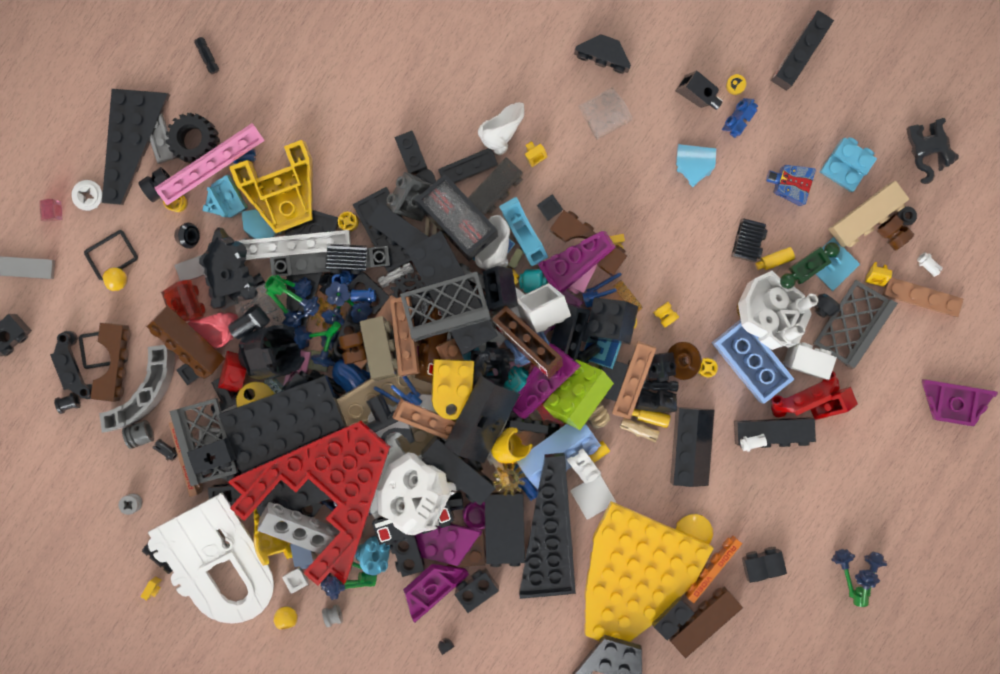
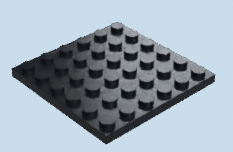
(280, 425)

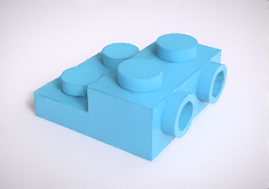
(848, 164)

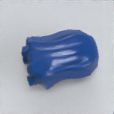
(349, 375)

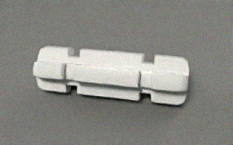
(395, 274)

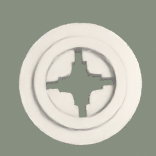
(80, 200)

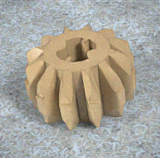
(599, 417)

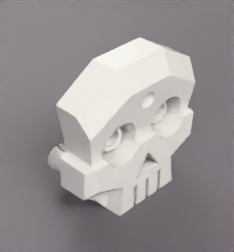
(775, 312)
(422, 500)

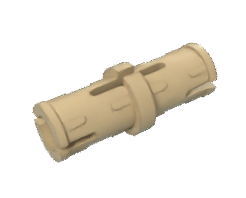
(639, 429)

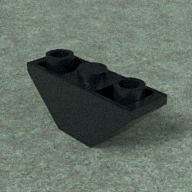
(604, 52)

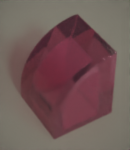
(50, 210)

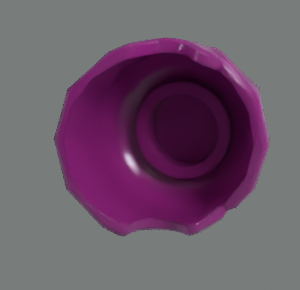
(474, 515)

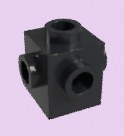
(662, 366)

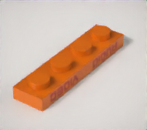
(717, 561)

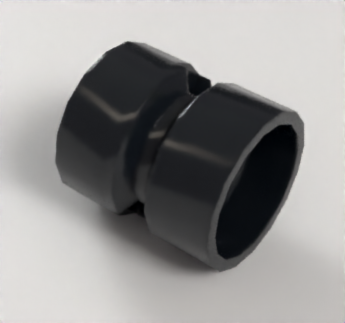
(149, 183)

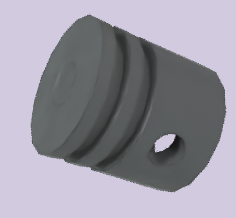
(138, 434)

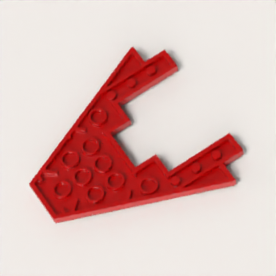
(341, 465)

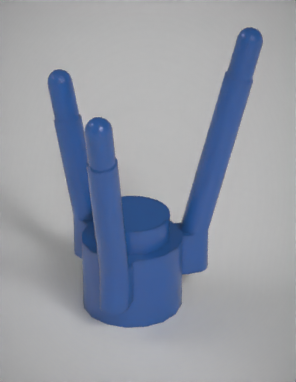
(590, 294)
(412, 398)

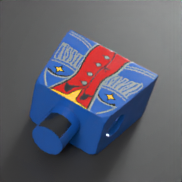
(792, 183)

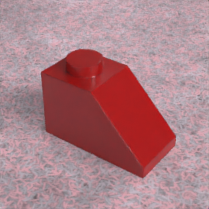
(232, 373)
(841, 402)

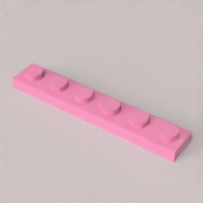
(209, 164)

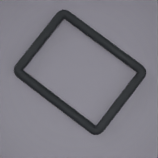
(104, 241)
(83, 352)

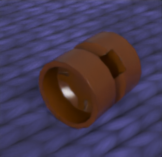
(895, 232)
(352, 341)

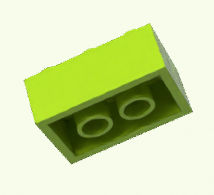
(579, 395)

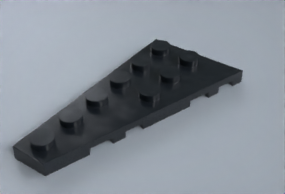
(129, 132)
(320, 223)

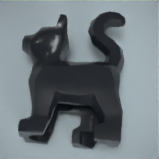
(937, 143)

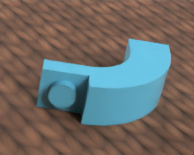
(523, 231)

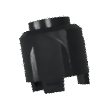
(270, 352)

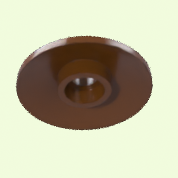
(681, 351)

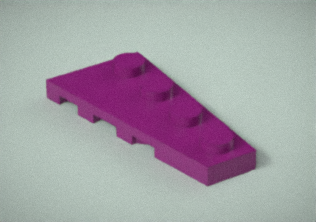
(572, 264)
(541, 387)

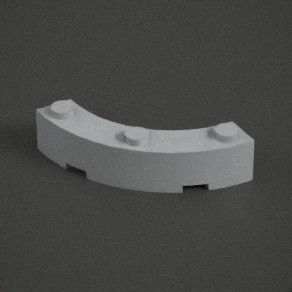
(148, 395)

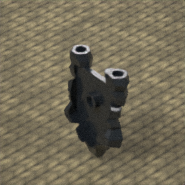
(226, 269)

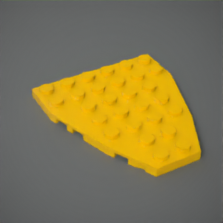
(636, 572)

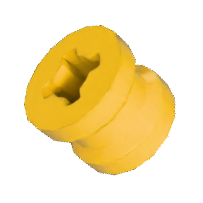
(344, 220)
(710, 367)

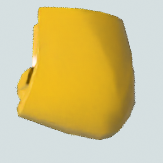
(509, 448)

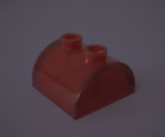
(183, 300)

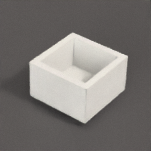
(543, 308)
(809, 361)

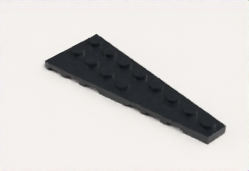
(549, 551)

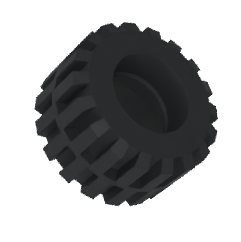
(182, 127)

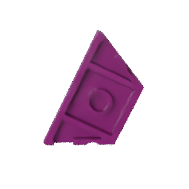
(956, 402)
(447, 543)
(431, 587)

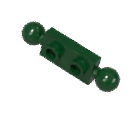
(809, 265)

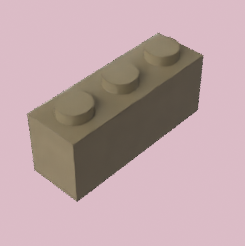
(379, 348)

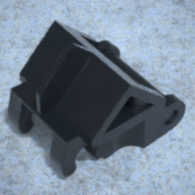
(492, 358)

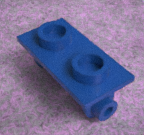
(744, 110)

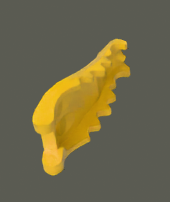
(268, 545)

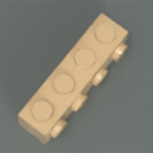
(868, 214)

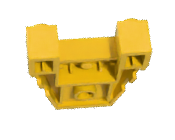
(284, 195)

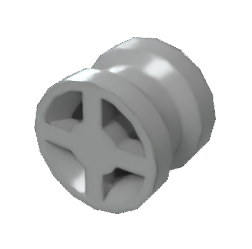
(135, 504)
(332, 615)

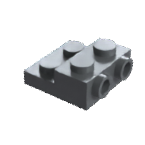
(404, 197)

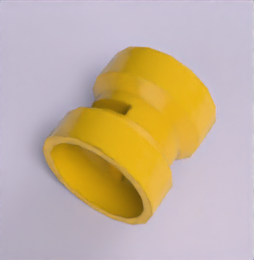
(180, 207)
(662, 311)

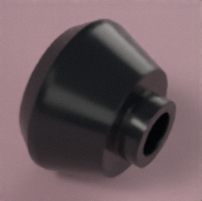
(187, 235)
(826, 306)

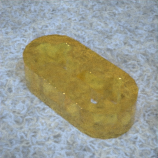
(626, 294)

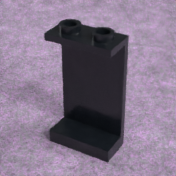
(504, 529)

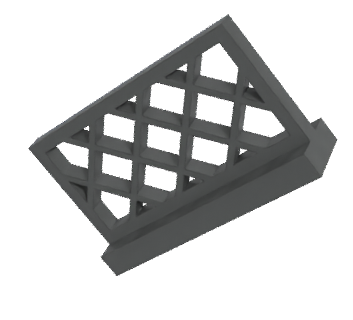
(450, 323)
(869, 333)
(187, 441)

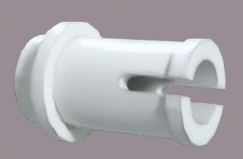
(928, 263)
(753, 442)

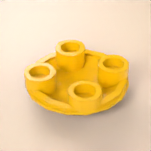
(696, 527)

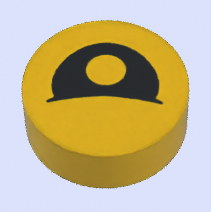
(736, 84)

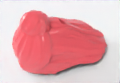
(215, 328)

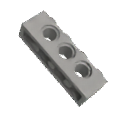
(313, 535)

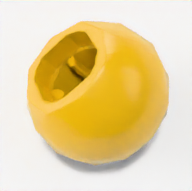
(114, 279)
(285, 618)

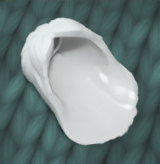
(500, 129)
(496, 251)

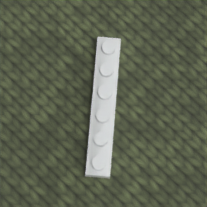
(294, 244)

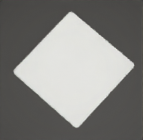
(592, 497)

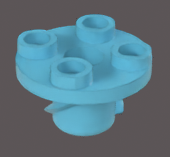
(372, 556)

